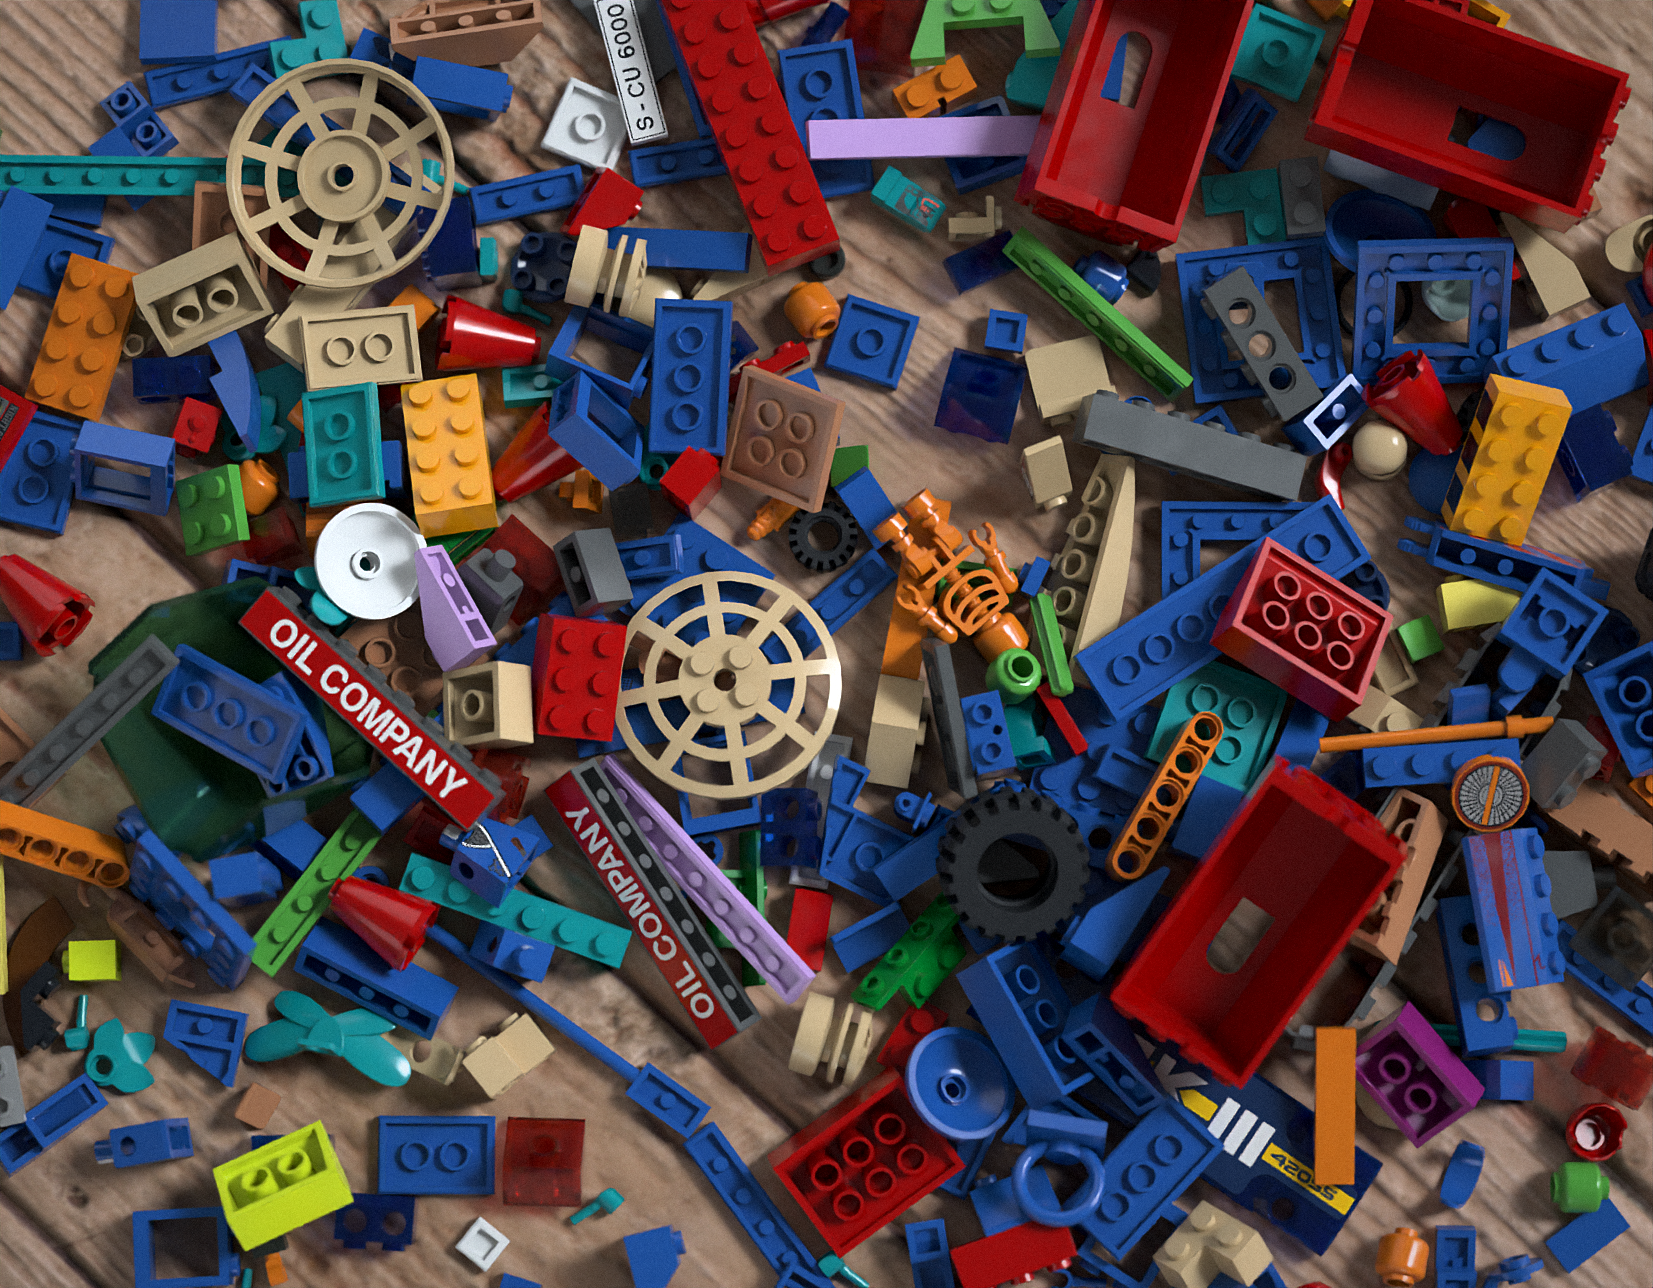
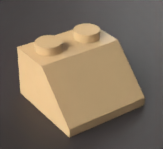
(488, 706)

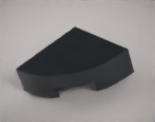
(1145, 270)

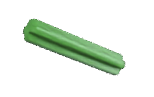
(1051, 645)

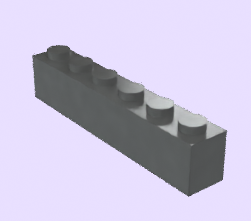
(1188, 447)

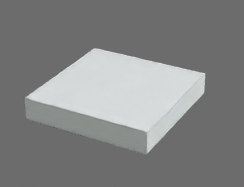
(587, 127)

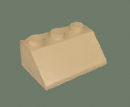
(202, 294)

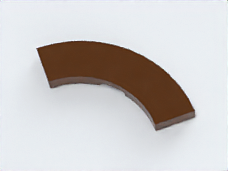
(30, 950)

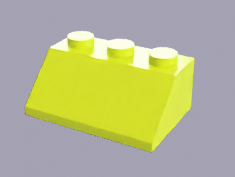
(282, 1185)

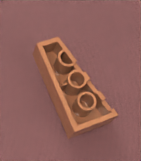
(1607, 833)
(1389, 920)

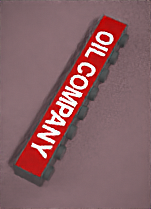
(373, 707)
(652, 904)

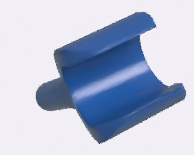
(1078, 1281)

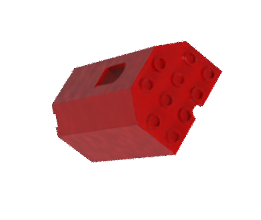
(1411, 66)
(1121, 168)
(1301, 859)

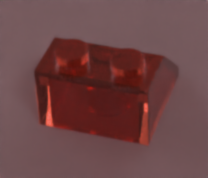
(884, 34)
(534, 565)
(543, 1162)

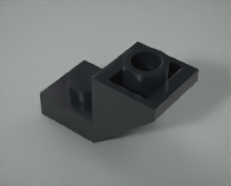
(37, 1022)

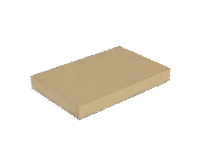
(360, 347)

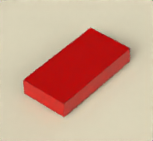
(1062, 720)

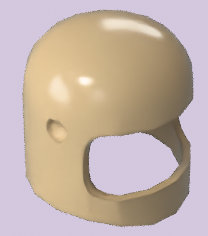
(1379, 450)

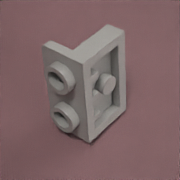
(11, 1098)

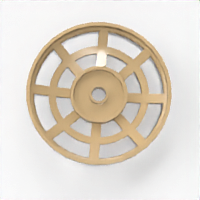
(321, 162)
(740, 704)

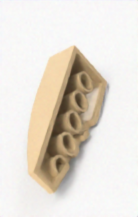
(1094, 564)

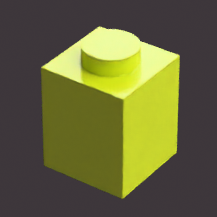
(93, 961)

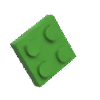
(212, 510)

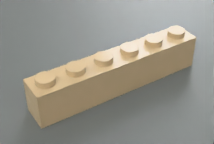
(284, 332)

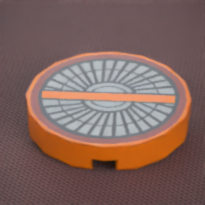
(1489, 793)

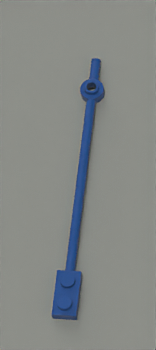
(649, 1087)

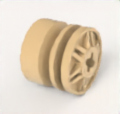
(606, 271)
(831, 1039)

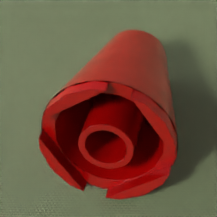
(482, 339)
(1415, 403)
(531, 460)
(43, 604)
(384, 917)

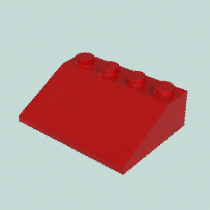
(1303, 631)
(864, 1162)

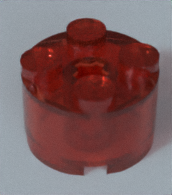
(509, 770)
(1615, 1068)

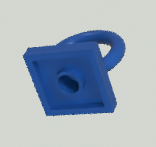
(1065, 1142)

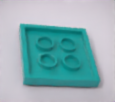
(1249, 716)

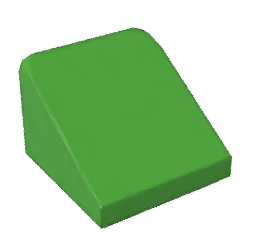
(847, 462)
(1419, 639)

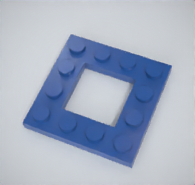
(1297, 260)
(1383, 262)
(1191, 522)
(165, 881)

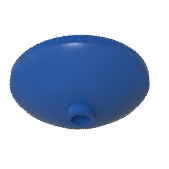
(1371, 216)
(973, 1073)

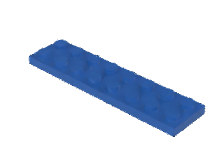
(1176, 633)

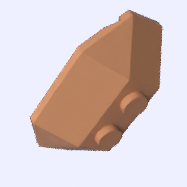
(466, 30)

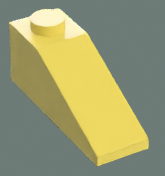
(1473, 603)

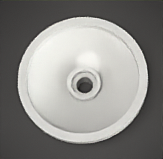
(389, 544)

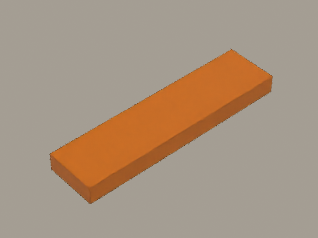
(1334, 1105)

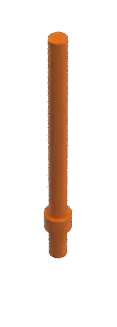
(1511, 728)

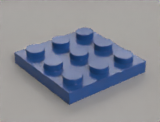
(701, 554)
(1073, 776)

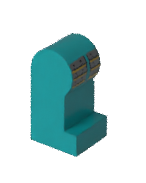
(1026, 734)

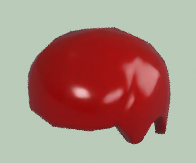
(1595, 1131)

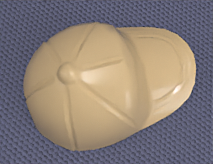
(1629, 244)

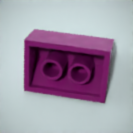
(1415, 1075)

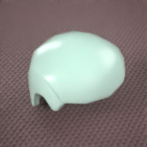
(1447, 298)

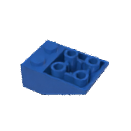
(312, 756)

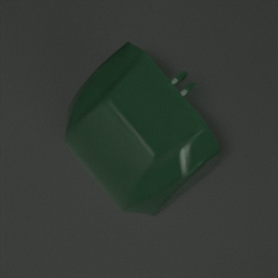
(184, 788)

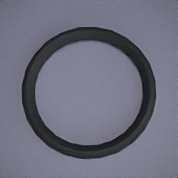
(1397, 328)

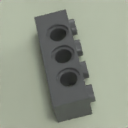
(1300, 388)

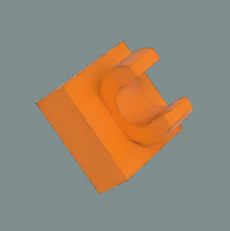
(584, 493)

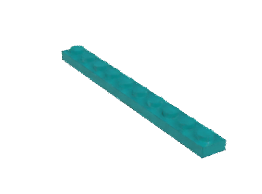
(131, 175)

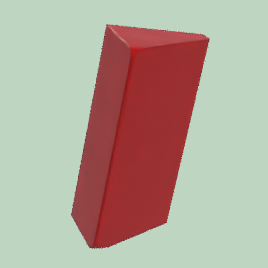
(809, 926)

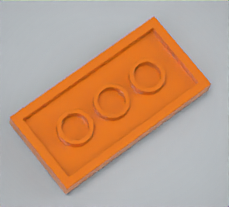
(84, 338)

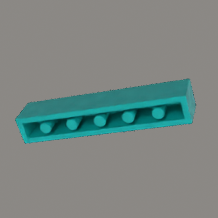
(520, 913)

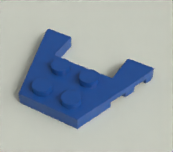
(857, 840)

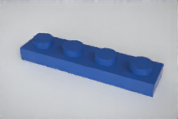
(1428, 762)

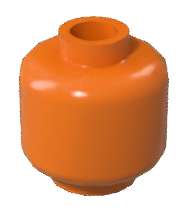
(812, 310)
(259, 485)
(1402, 1258)

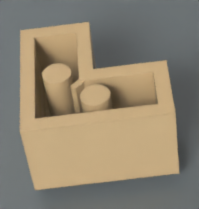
(896, 731)
(510, 1056)
(1209, 1245)

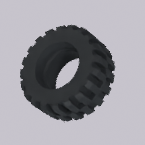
(1042, 903)

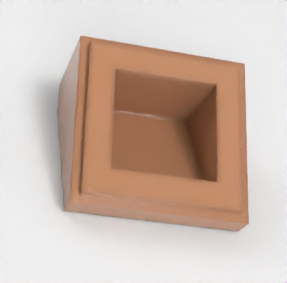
(257, 1105)

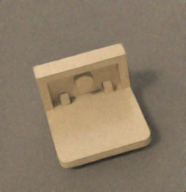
(1064, 375)

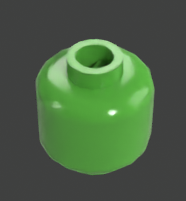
(1014, 674)
(1578, 1187)

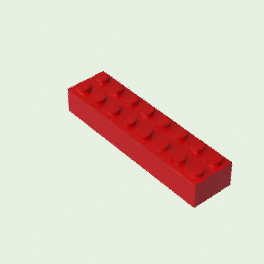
(752, 131)

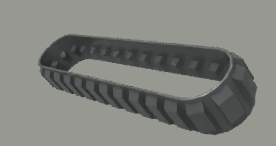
(1444, 873)

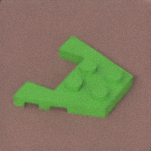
(967, 14)

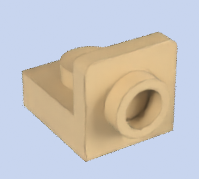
(970, 227)

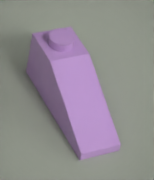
(448, 612)

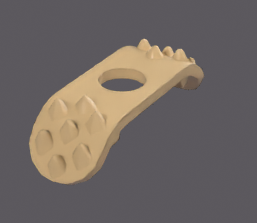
(442, 1062)

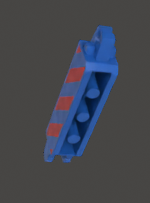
(1497, 561)

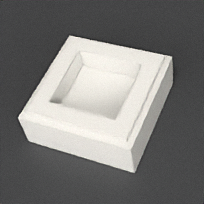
(482, 1244)

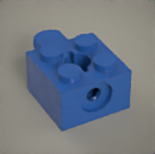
(1546, 631)

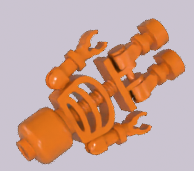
(994, 630)

